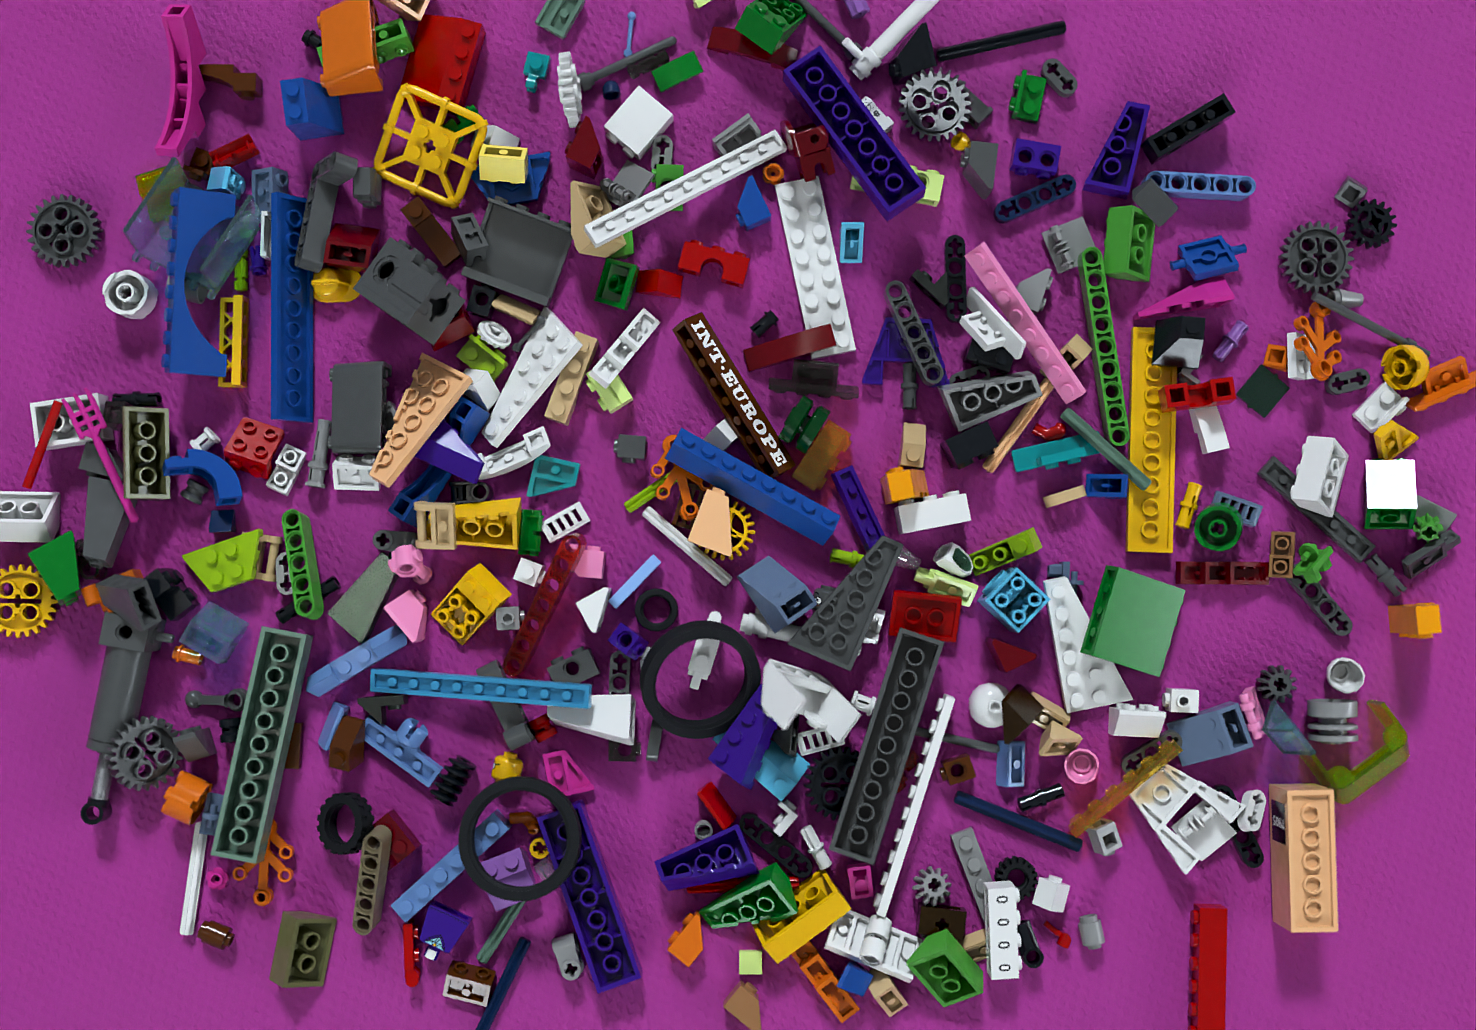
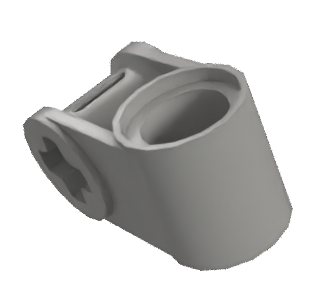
(568, 952)

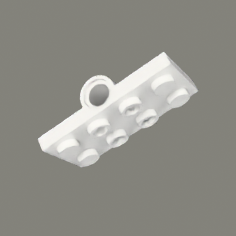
(873, 943)

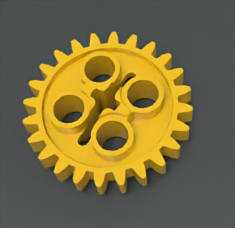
(19, 621)

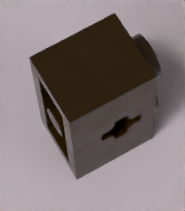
(953, 916)

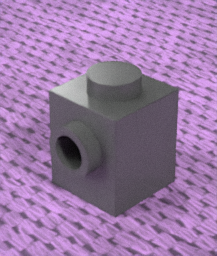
(630, 448)

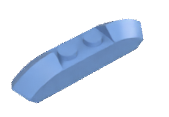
(356, 661)

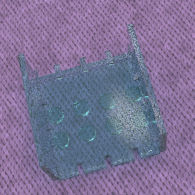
(215, 252)

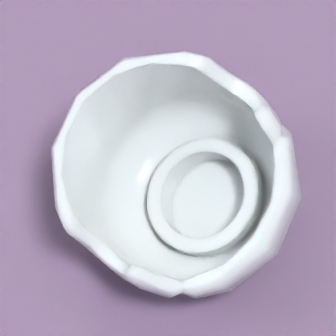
(1345, 675)

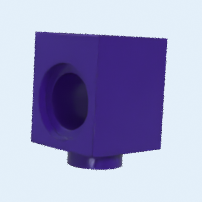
(621, 638)

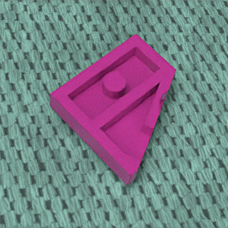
(565, 774)

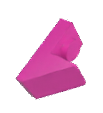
(860, 880)

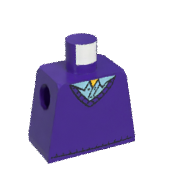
(442, 928)

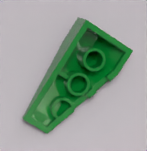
(752, 900)

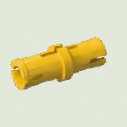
(1188, 505)

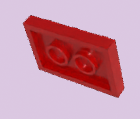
(925, 614)

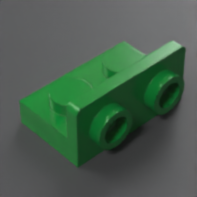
(1028, 97)

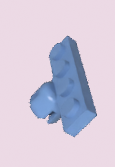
(403, 748)

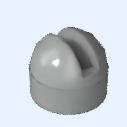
(704, 832)

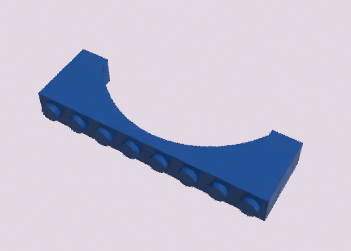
(192, 218)

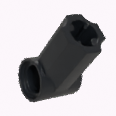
(1028, 944)

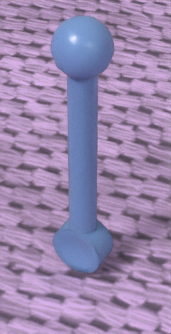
(631, 16)

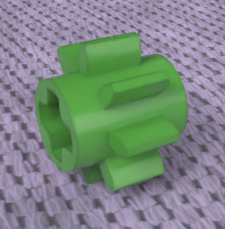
(1433, 527)

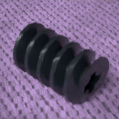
(453, 780)

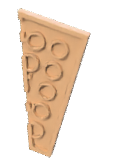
(421, 410)

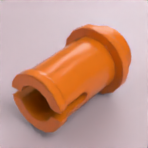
(187, 655)

